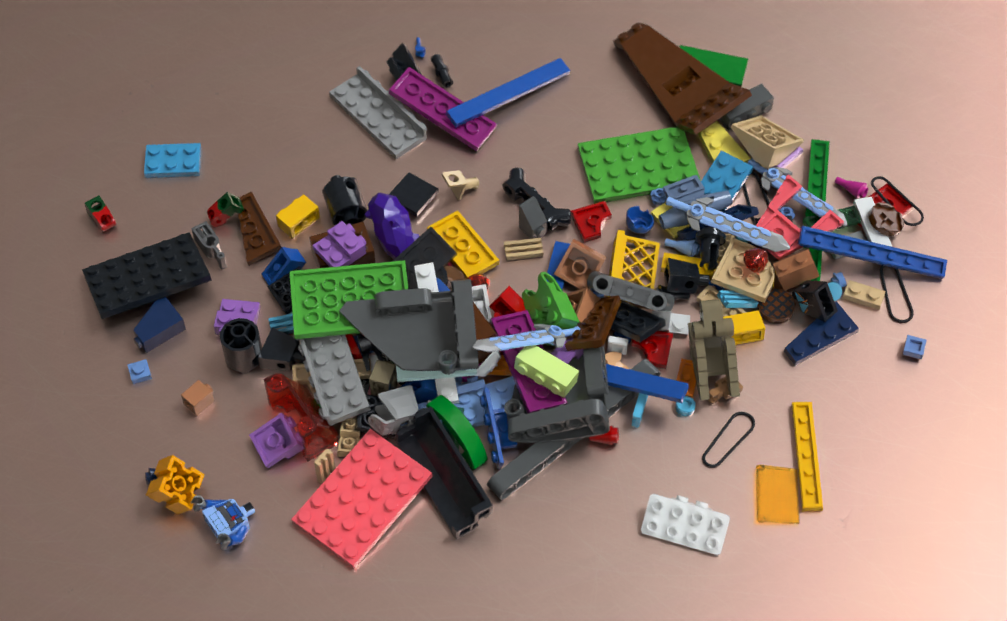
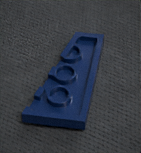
(739, 211)
(821, 336)

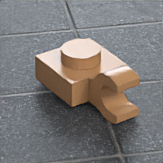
(720, 390)

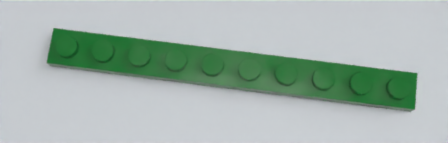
(817, 185)

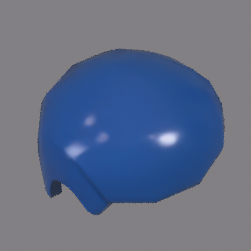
(638, 220)

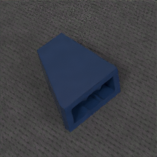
(158, 325)

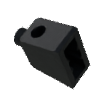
(683, 277)
(280, 352)

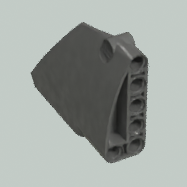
(420, 327)
(582, 416)

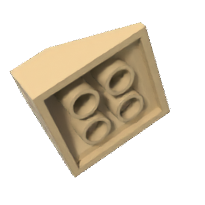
(766, 140)

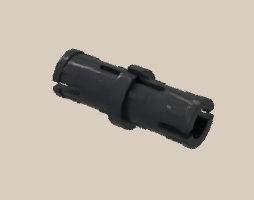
(441, 70)

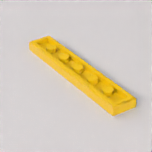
(807, 456)

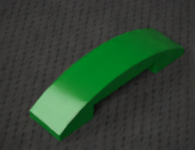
(461, 430)

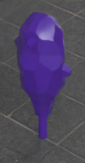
(391, 224)

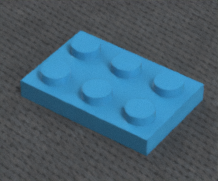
(172, 160)
(726, 174)

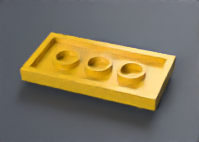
(472, 252)

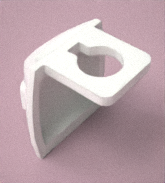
(489, 364)

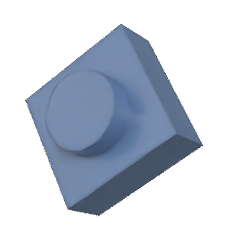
(914, 347)
(139, 371)

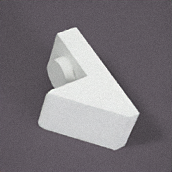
(481, 300)
(674, 322)

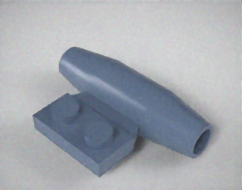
(687, 192)

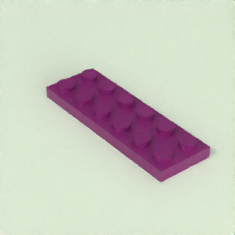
(433, 102)
(532, 394)

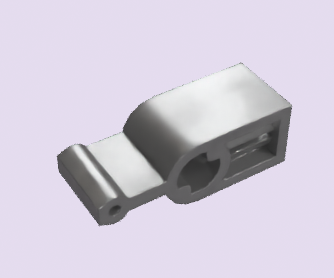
(209, 243)

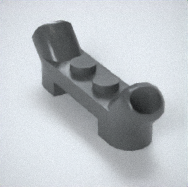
(630, 292)

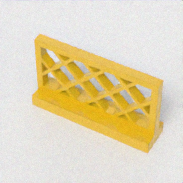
(618, 256)

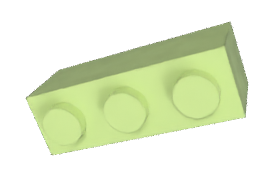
(546, 370)

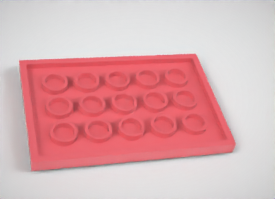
(362, 498)

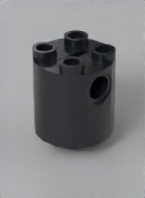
(344, 200)
(241, 344)

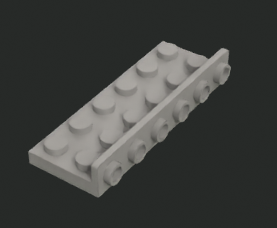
(379, 113)
(334, 377)

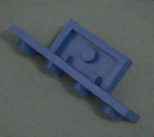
(498, 429)

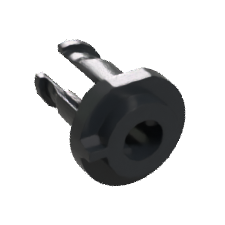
(710, 240)

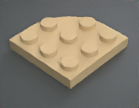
(735, 275)

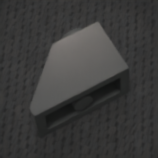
(532, 219)

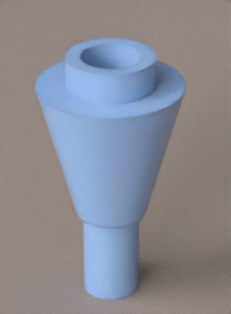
(688, 247)

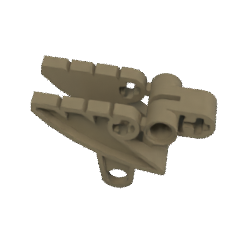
(713, 348)

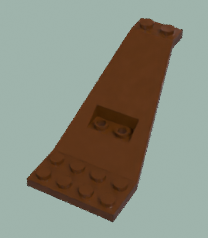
(683, 85)

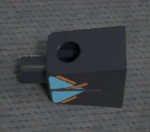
(815, 299)

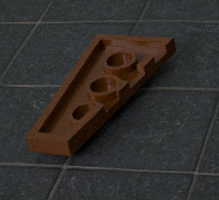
(256, 231)
(597, 326)

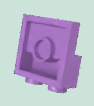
(340, 246)
(235, 309)
(277, 440)

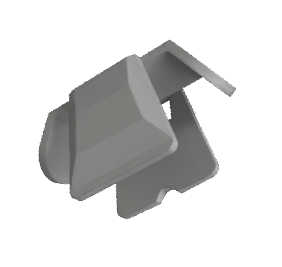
(397, 408)

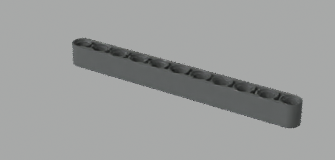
(544, 453)

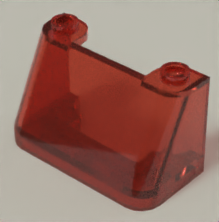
(291, 395)

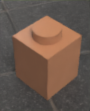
(198, 397)

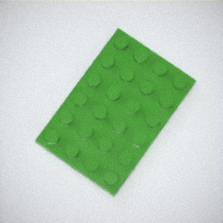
(636, 163)
(323, 291)

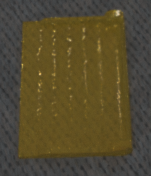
(777, 494)

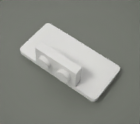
(685, 523)

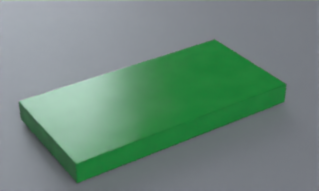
(727, 66)

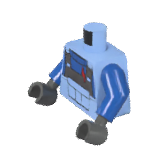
(225, 519)

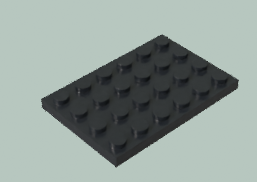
(146, 275)

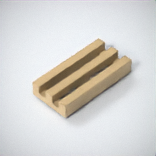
(523, 246)
(327, 464)

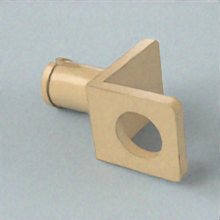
(459, 183)

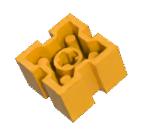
(174, 484)

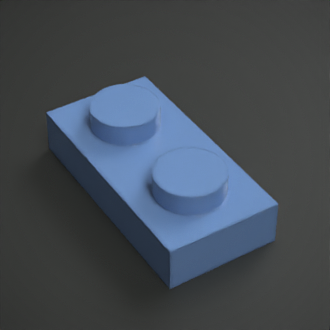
(472, 384)

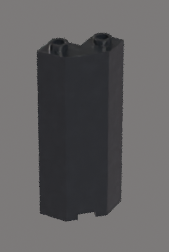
(453, 484)

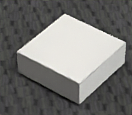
(617, 345)

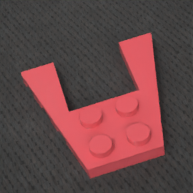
(776, 222)

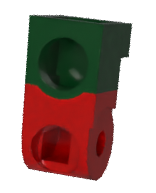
(224, 209)
(100, 213)

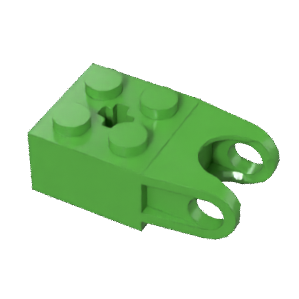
(549, 304)

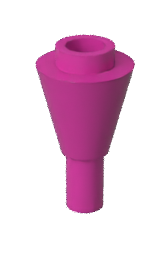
(857, 189)

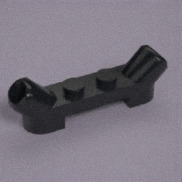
(517, 188)

